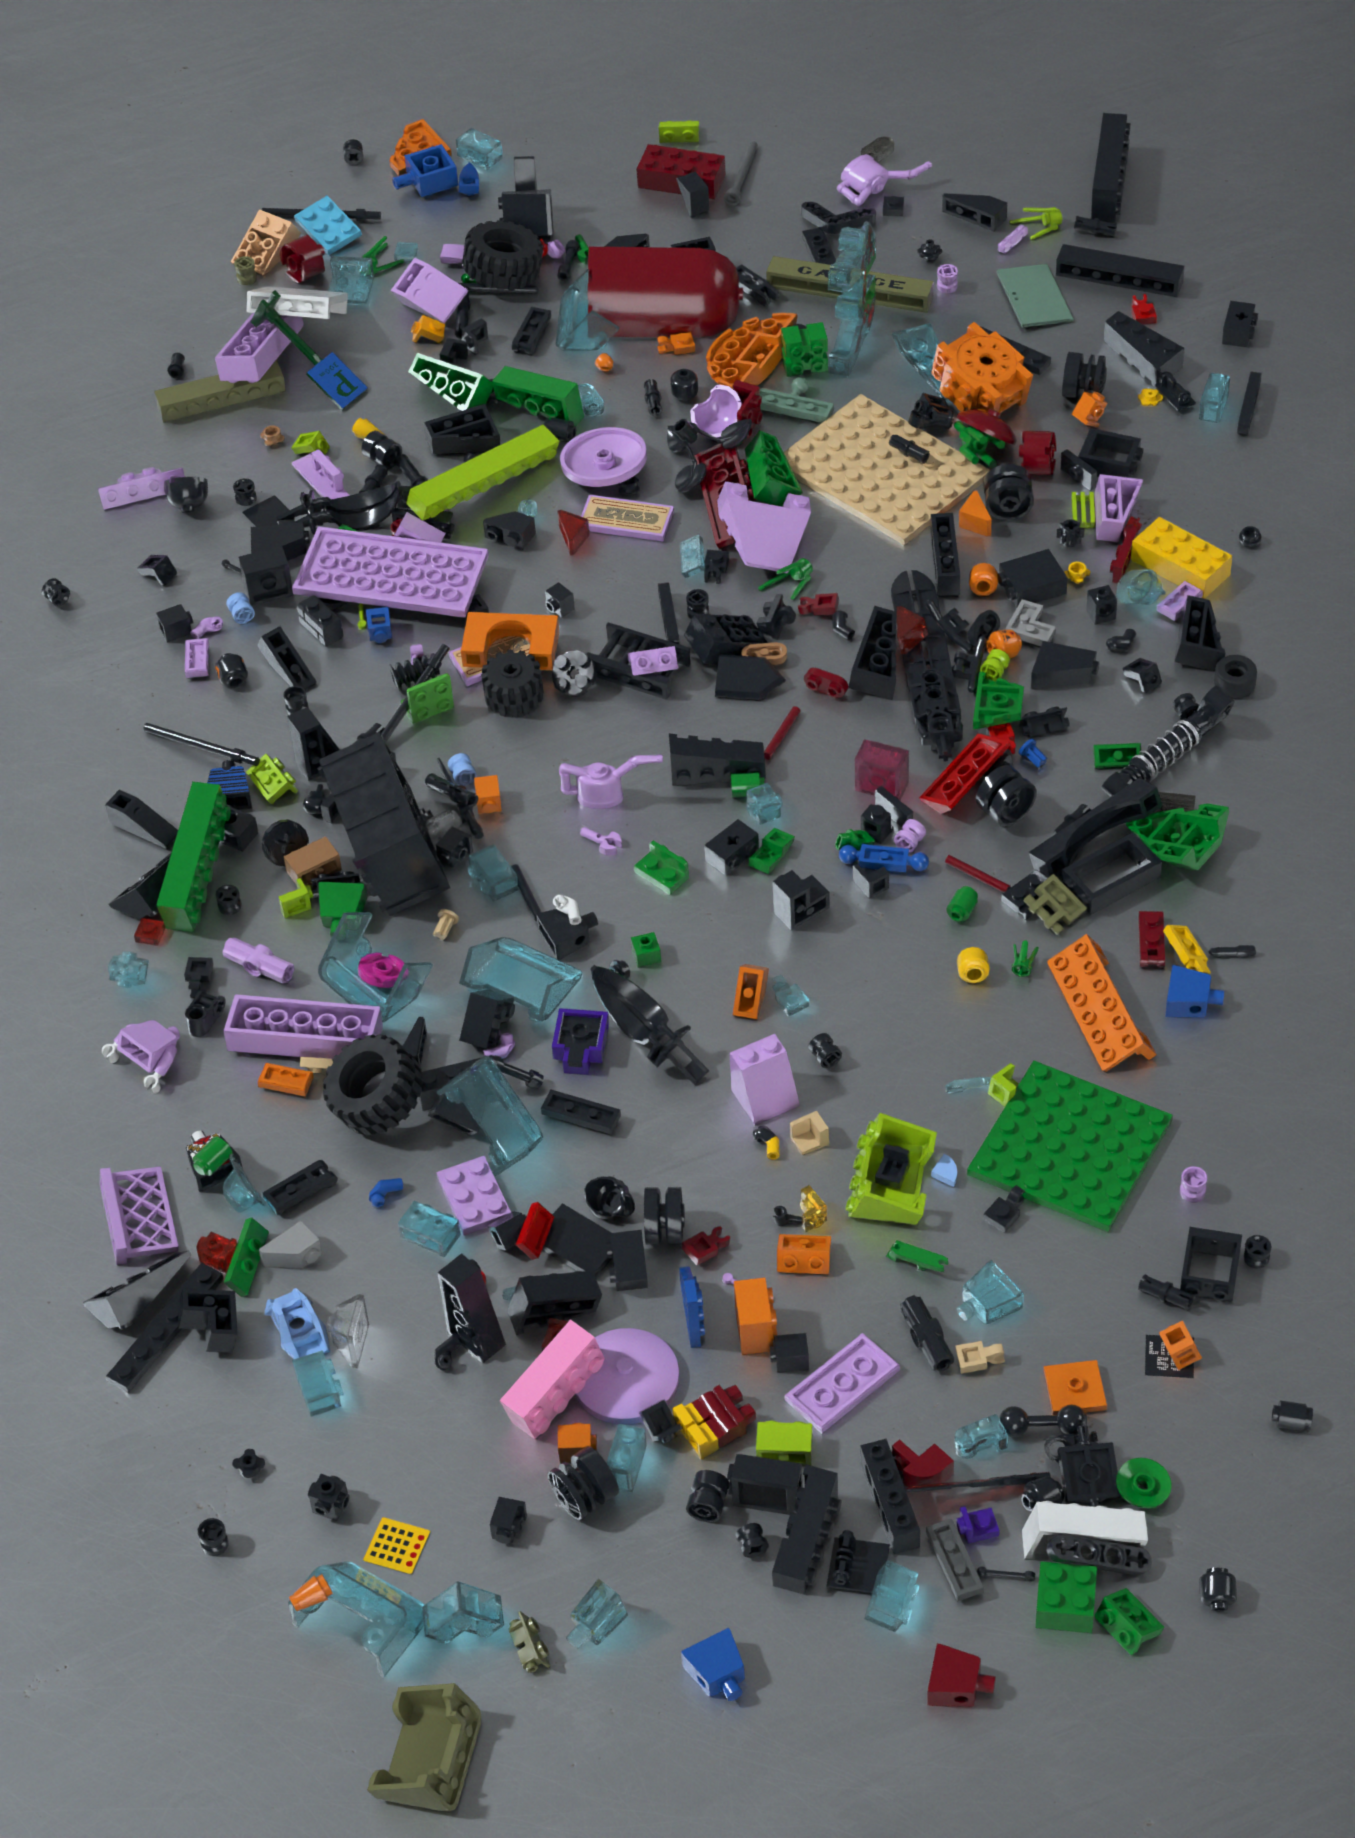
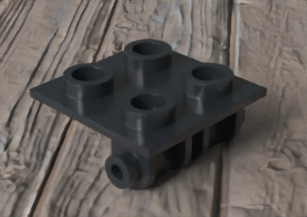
(855, 1563)

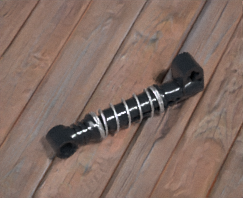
(1185, 733)

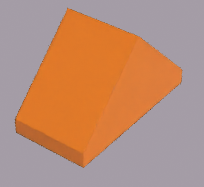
(974, 515)

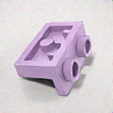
(653, 660)

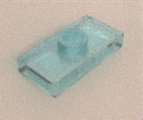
(692, 556)

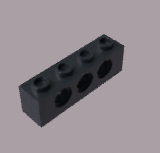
(945, 554)
(890, 1496)

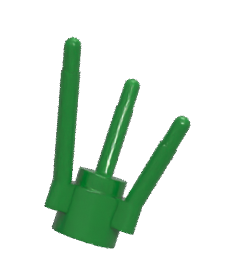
(375, 250)
(799, 571)

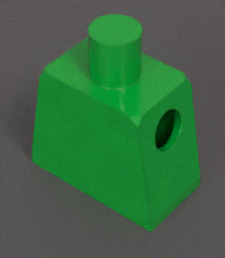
(337, 899)

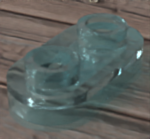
(591, 401)

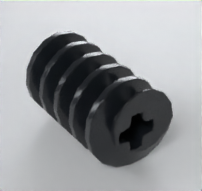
(409, 672)

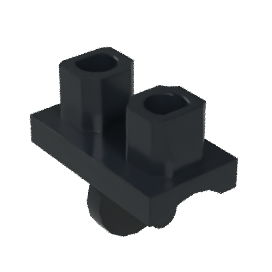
(776, 617)

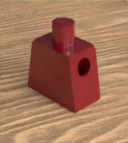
(956, 1678)

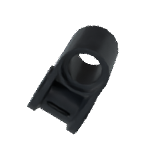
(203, 1013)

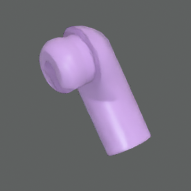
(207, 625)

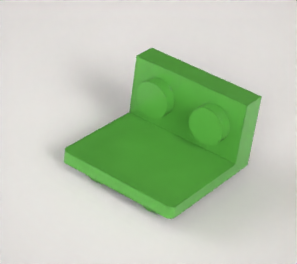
(429, 698)

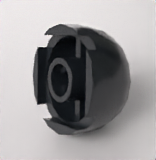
(186, 492)

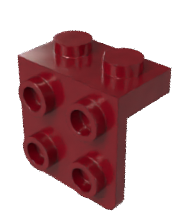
(751, 401)

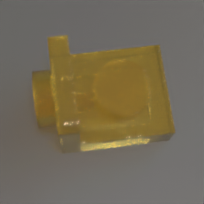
(814, 1209)

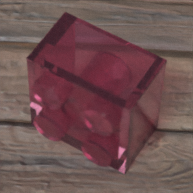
(881, 766)

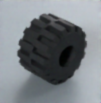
(512, 683)

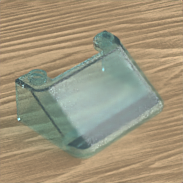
(520, 972)

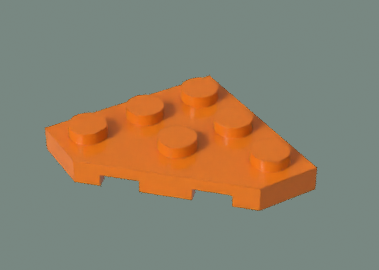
(416, 137)

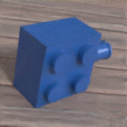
(428, 171)

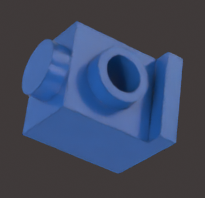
(379, 630)

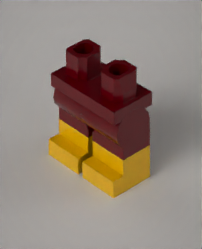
(714, 1419)

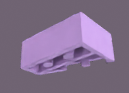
(1113, 505)

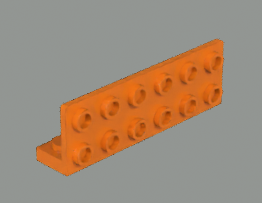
(1097, 1004)

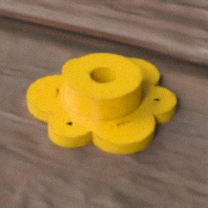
(1150, 396)

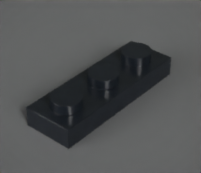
(581, 1111)

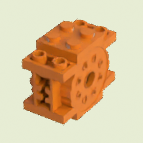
(981, 372)

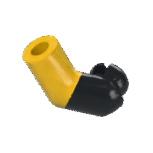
(764, 1134)

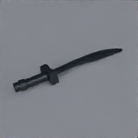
(466, 813)

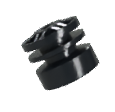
(1082, 375)
(584, 1482)

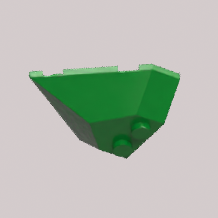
(1183, 836)

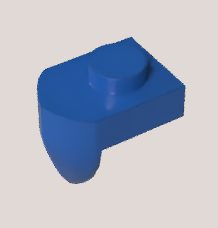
(469, 180)

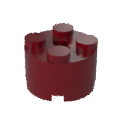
(302, 258)
(1038, 452)

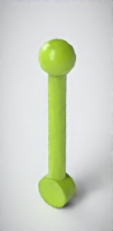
(361, 624)

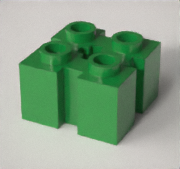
(804, 349)

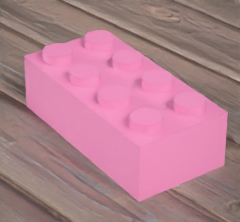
(553, 1379)

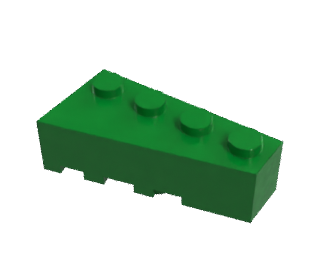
(455, 384)
(539, 394)
(770, 470)

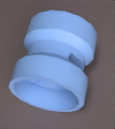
(240, 608)
(462, 769)

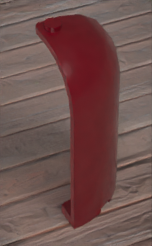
(663, 290)

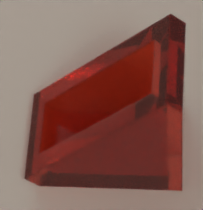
(573, 530)
(910, 629)

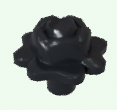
(929, 250)

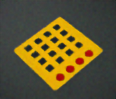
(396, 1545)

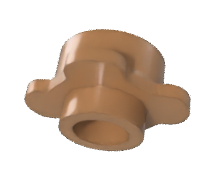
(272, 435)

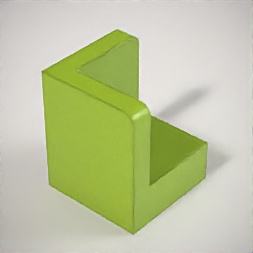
(1002, 1085)

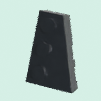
(462, 432)

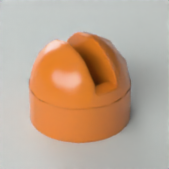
(604, 362)

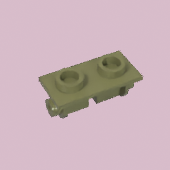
(535, 1651)

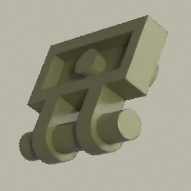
(1060, 900)

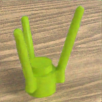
(1051, 217)

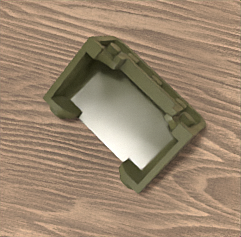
(431, 1747)

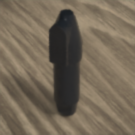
(1239, 951)

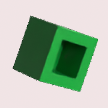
(646, 949)

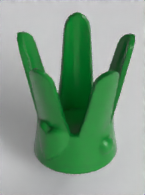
(1021, 964)

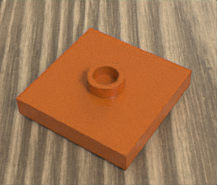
(1075, 1384)

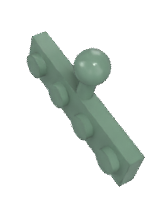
(794, 404)

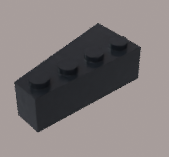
(807, 1530)

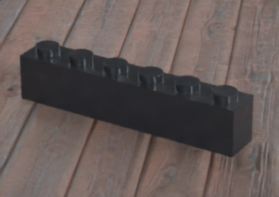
(1120, 270)

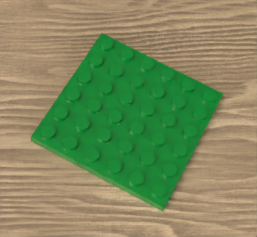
(1070, 1145)

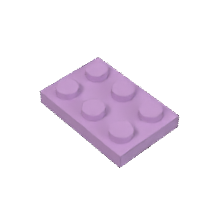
(473, 1194)

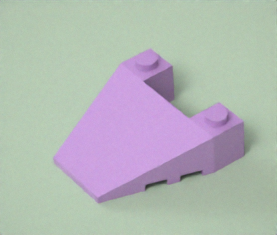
(763, 532)

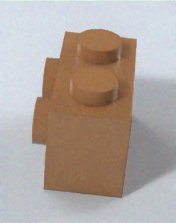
(313, 860)

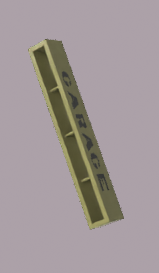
(812, 279)

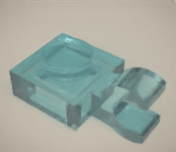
(789, 997)

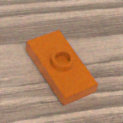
(285, 1079)

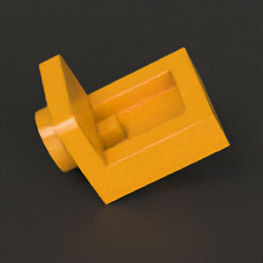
(428, 328)

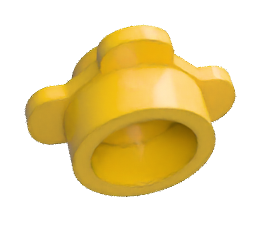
(1077, 572)

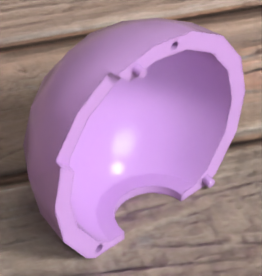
(717, 411)

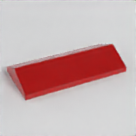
(963, 772)

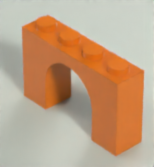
(486, 628)

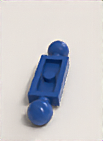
(882, 856)

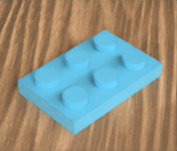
(328, 225)

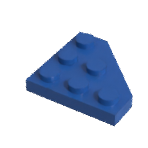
(692, 1305)

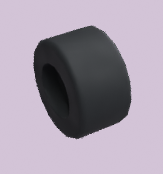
(1245, 674)

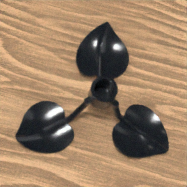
(686, 432)

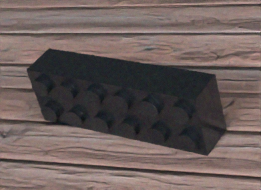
(1110, 167)

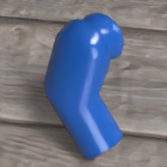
(380, 1190)

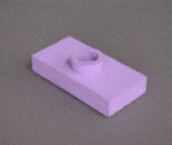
(1174, 602)
(197, 658)

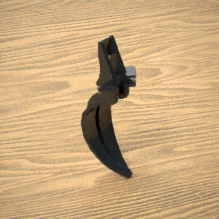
(355, 511)
(643, 1020)

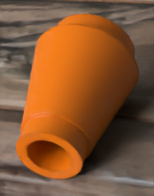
(311, 1593)

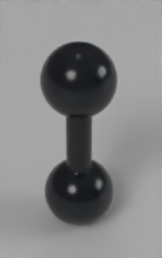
(1017, 1421)

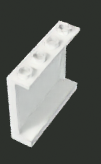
(300, 302)

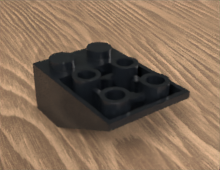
(722, 635)

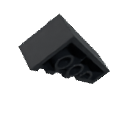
(1143, 347)
(876, 660)
(714, 760)
(469, 1308)

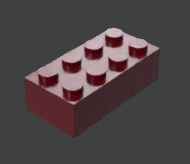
(663, 165)

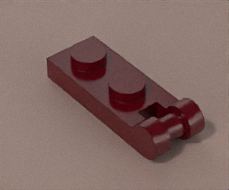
(1123, 554)
(1151, 938)

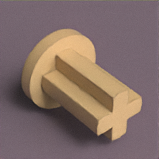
(447, 919)

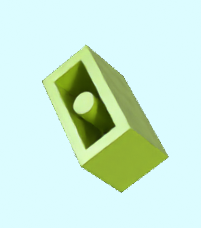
(785, 1441)

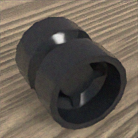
(381, 449)
(708, 1495)

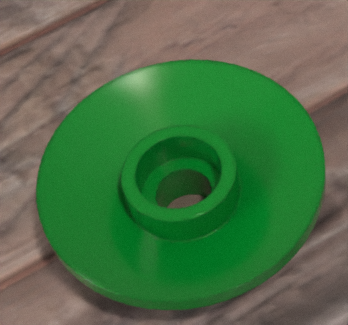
(1145, 1473)

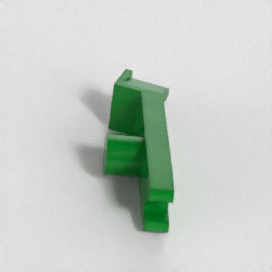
(921, 1257)

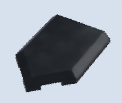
(746, 677)

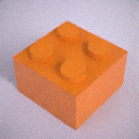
(755, 1315)

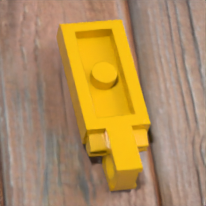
(1187, 948)

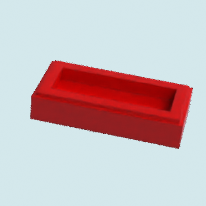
(535, 1230)

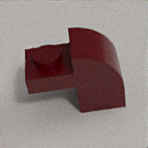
(929, 1467)

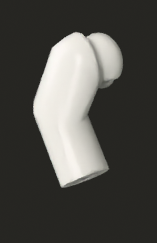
(568, 906)

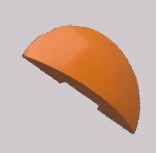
(749, 351)

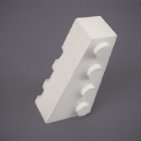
(1095, 1523)

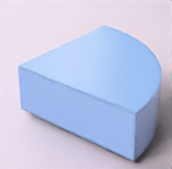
(945, 1171)

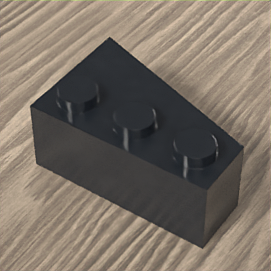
(1197, 636)
(309, 742)
(553, 1297)

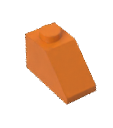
(750, 990)

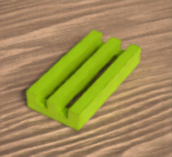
(1082, 497)

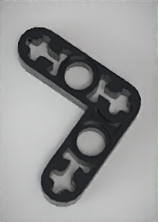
(834, 223)

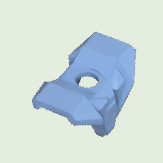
(302, 1341)

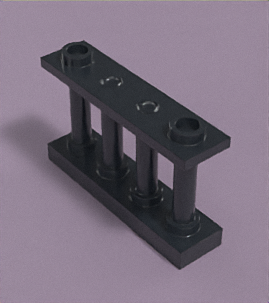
(621, 672)

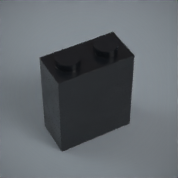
(1032, 578)

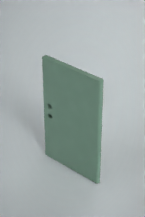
(1034, 295)

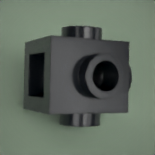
(328, 1496)

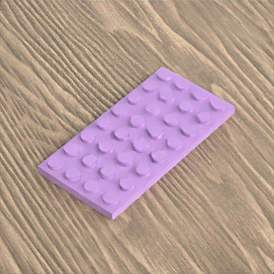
(391, 571)

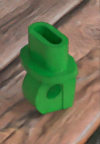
(853, 838)

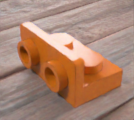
(803, 1254)

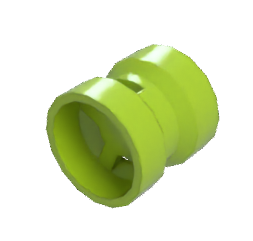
(996, 663)

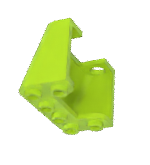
(884, 1202)

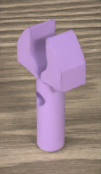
(604, 841)

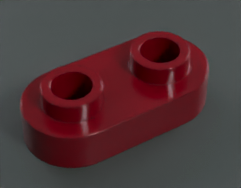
(826, 682)

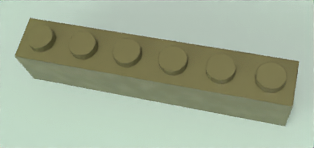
(212, 394)

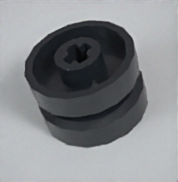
(1008, 492)
(1006, 795)
(663, 1215)

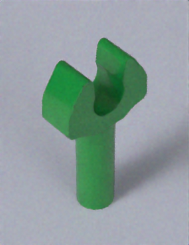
(584, 249)

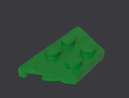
(997, 702)

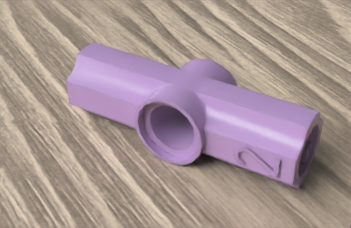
(258, 960)

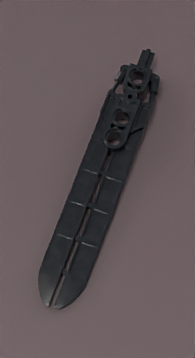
(932, 689)

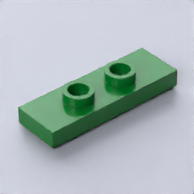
(246, 1257)

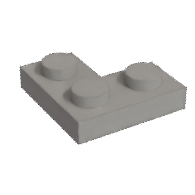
(1026, 624)

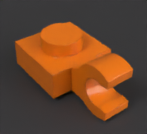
(679, 343)

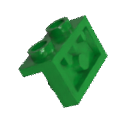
(663, 868)
(1127, 1620)

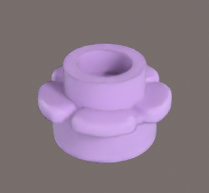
(556, 249)

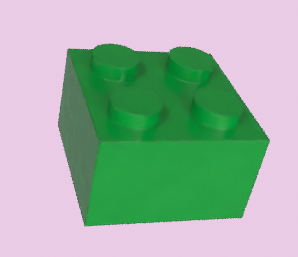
(1066, 1597)

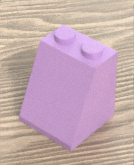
(763, 1079)

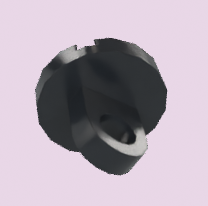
(283, 839)

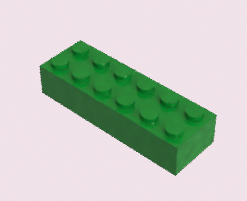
(193, 857)

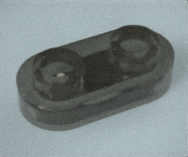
(879, 148)

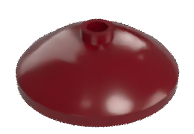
(989, 423)

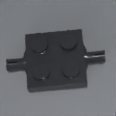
(1088, 1471)

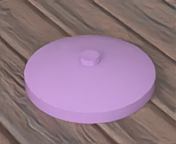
(603, 456)
(633, 1376)

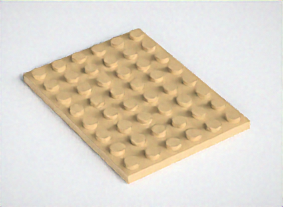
(859, 470)

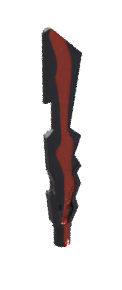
(994, 1481)

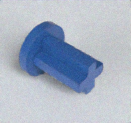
(1033, 753)

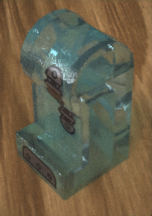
(980, 1436)

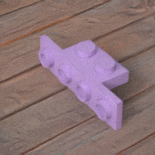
(321, 474)
(137, 487)

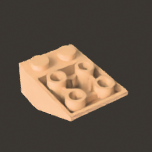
(265, 239)

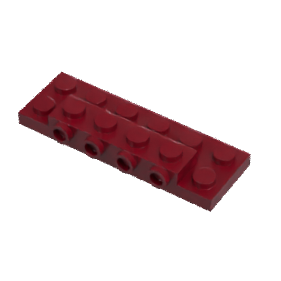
(722, 466)

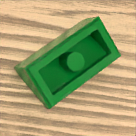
(1114, 754)

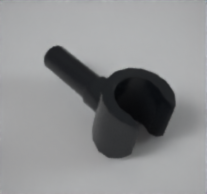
(783, 1217)

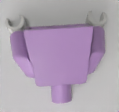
(148, 1046)

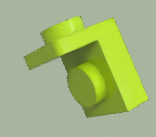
(310, 442)
(297, 900)

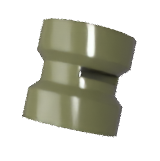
(245, 270)

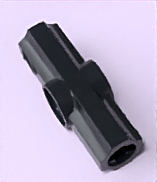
(926, 1333)

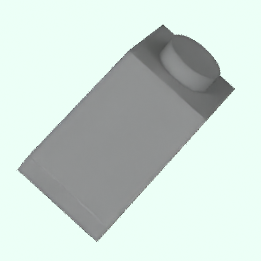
(291, 1249)

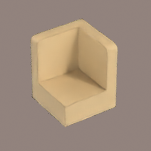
(809, 1133)

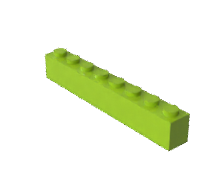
(482, 472)

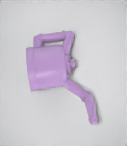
(870, 177)
(600, 784)

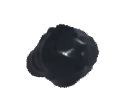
(608, 1198)

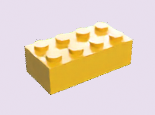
(1181, 556)

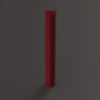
(782, 731)
(976, 873)

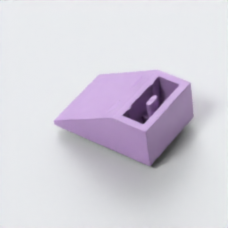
(428, 291)

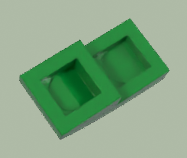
(772, 850)

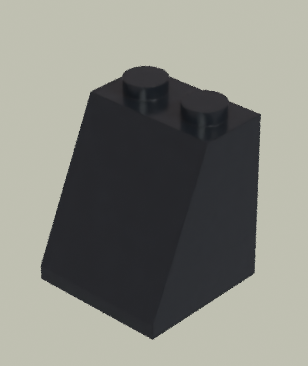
(528, 209)

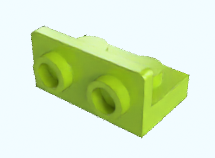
(678, 131)
(271, 778)

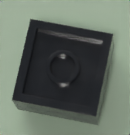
(266, 575)

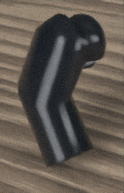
(839, 625)
(1121, 643)
(443, 1352)

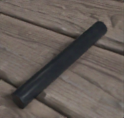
(526, 892)

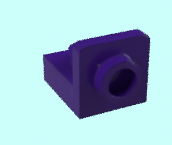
(977, 1525)

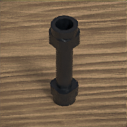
(564, 270)
(531, 1078)

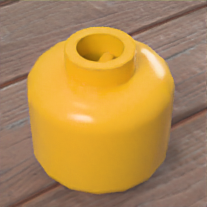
(973, 965)

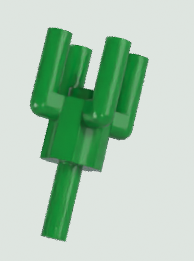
(975, 443)

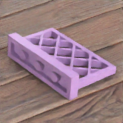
(115, 1213)

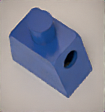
(1190, 993)
(716, 1665)

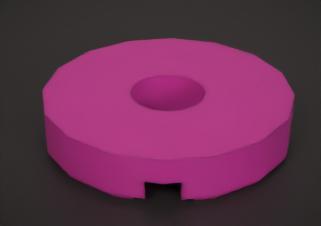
(379, 969)

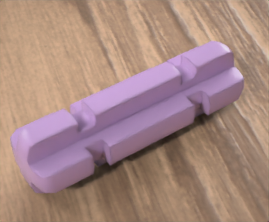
(1012, 239)

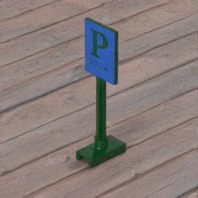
(328, 373)

